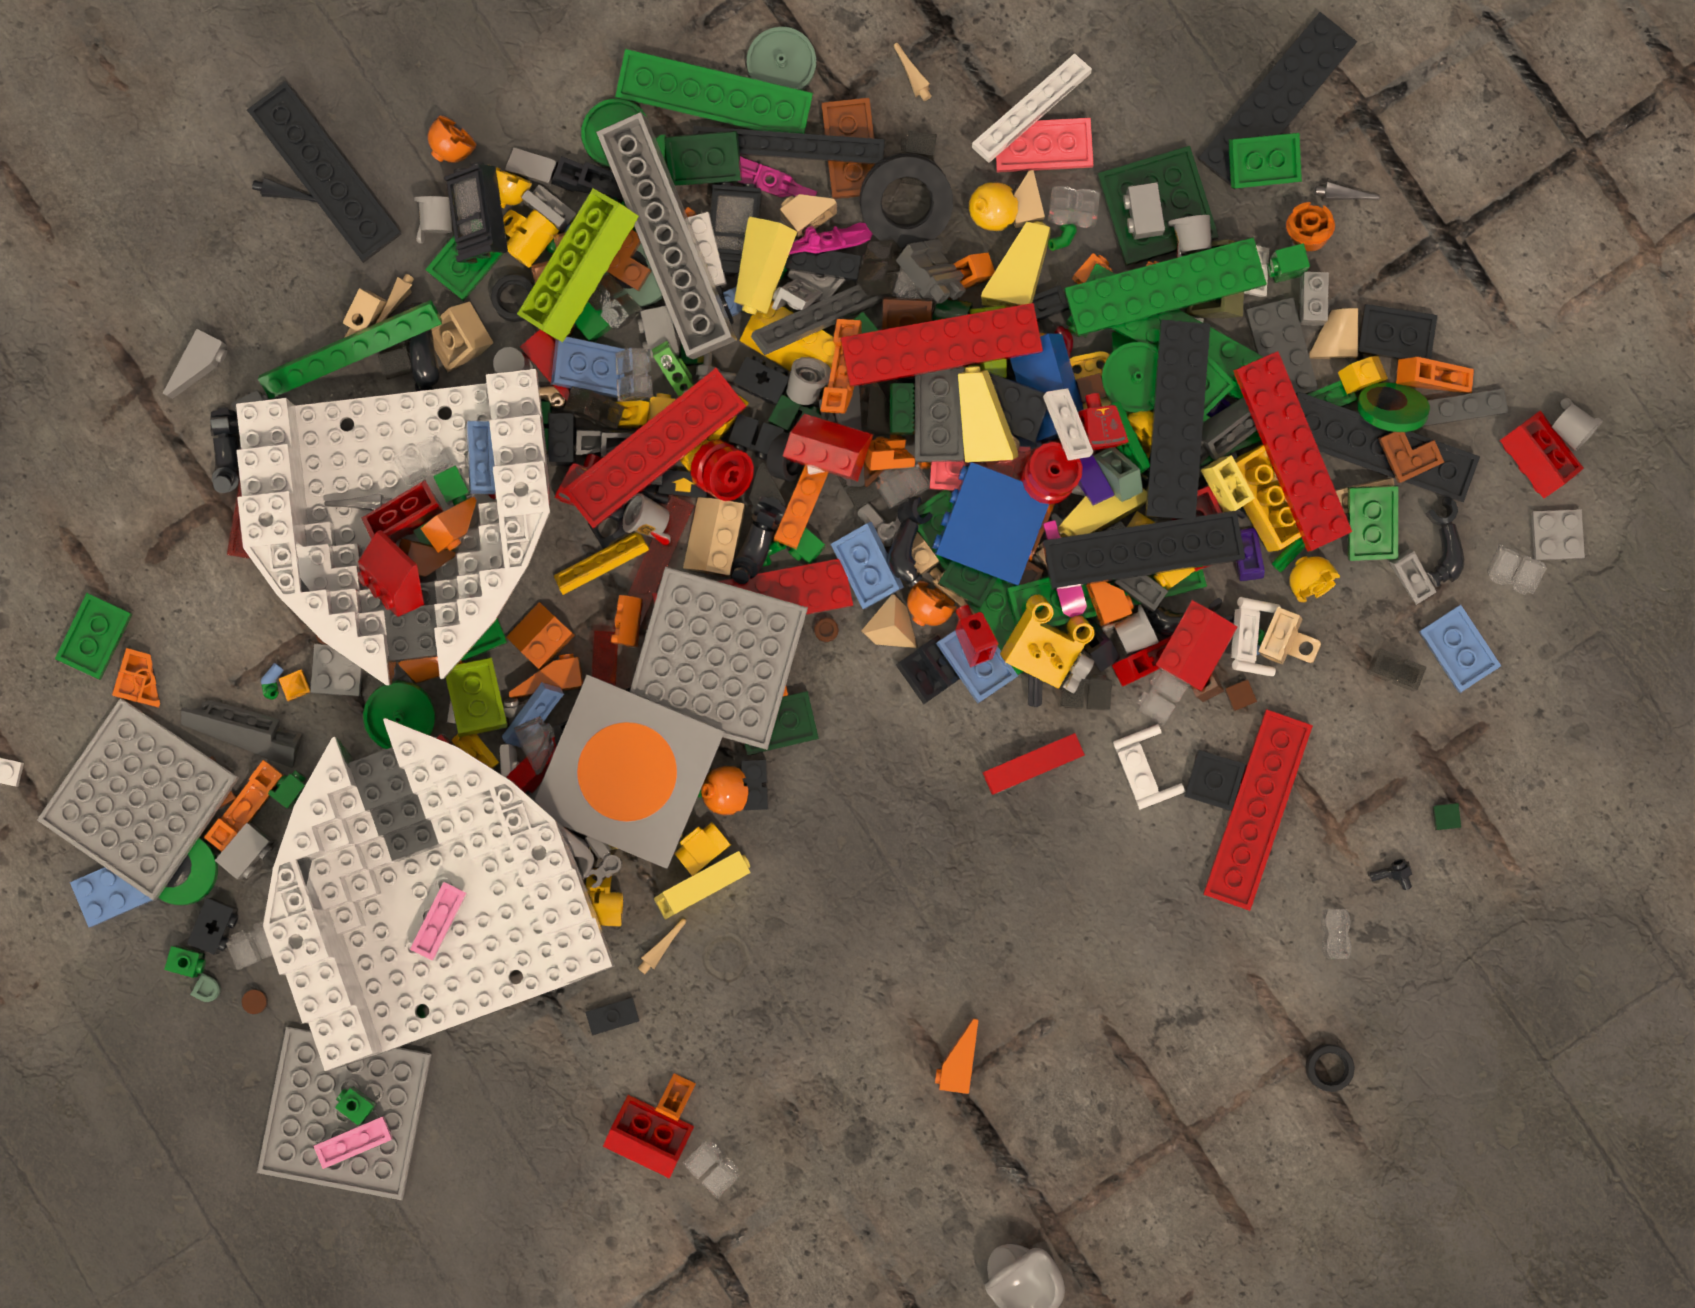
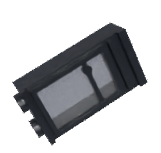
(476, 212)
(729, 219)

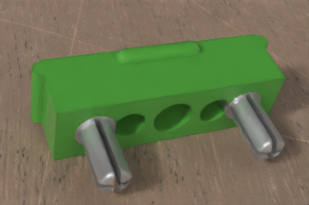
(665, 357)

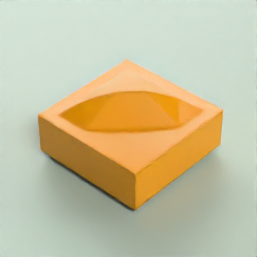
(295, 685)

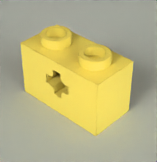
(1227, 484)

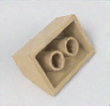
(714, 536)

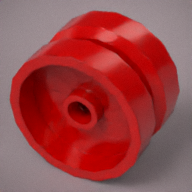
(722, 470)
(1050, 475)

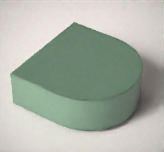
(206, 988)

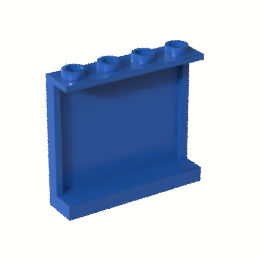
(990, 524)

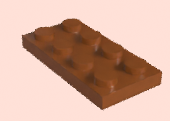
(848, 119)

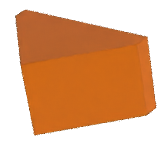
(675, 1097)

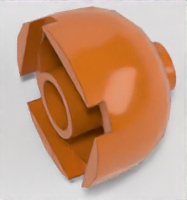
(448, 141)
(929, 605)
(724, 790)

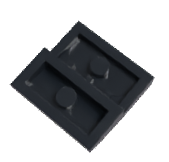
(928, 671)

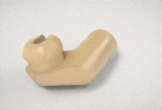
(552, 395)

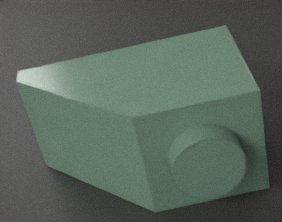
(1120, 473)

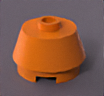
(1310, 226)

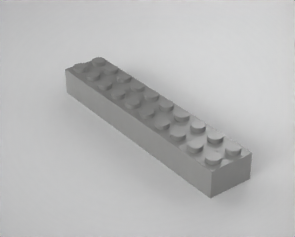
(667, 236)

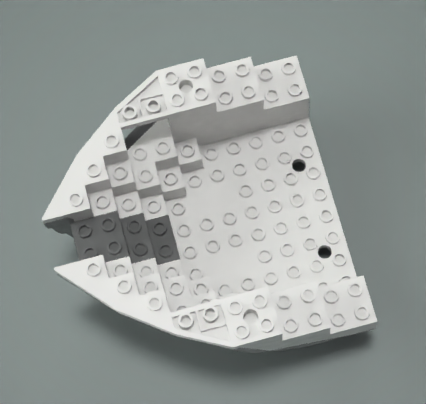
(311, 552)
(372, 859)

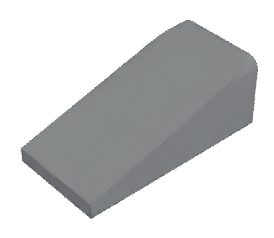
(532, 166)
(1412, 576)

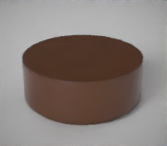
(826, 629)
(254, 1001)

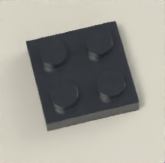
(1214, 780)

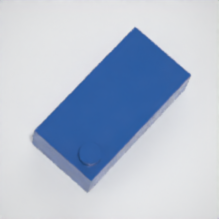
(1048, 372)

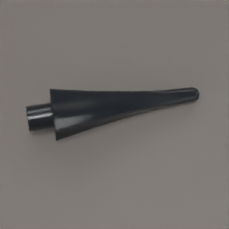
(272, 189)

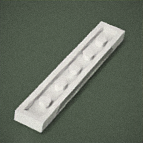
(1031, 108)

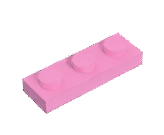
(438, 921)
(353, 1142)

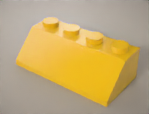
(816, 346)
(1269, 509)

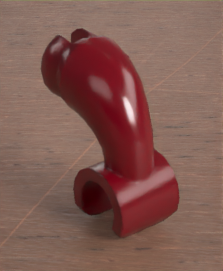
(1067, 336)

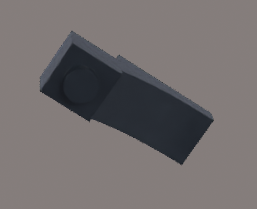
(583, 178)

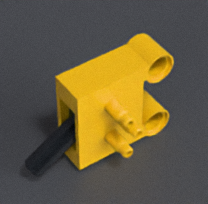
(1043, 649)

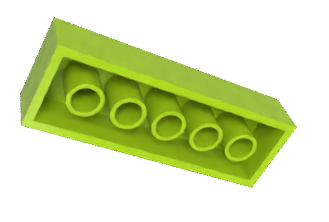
(578, 265)

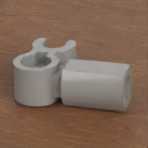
(885, 531)
(1078, 671)
(610, 865)

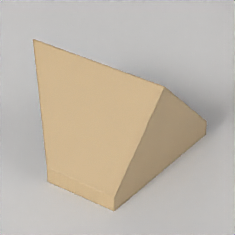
(891, 625)

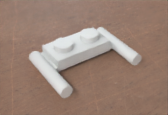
(1246, 636)
(1138, 770)

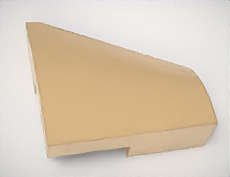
(1338, 336)

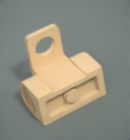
(1284, 638)

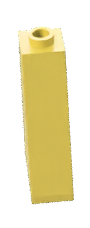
(762, 263)
(1020, 269)
(983, 420)
(1095, 518)
(702, 884)

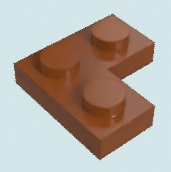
(625, 267)
(1408, 461)

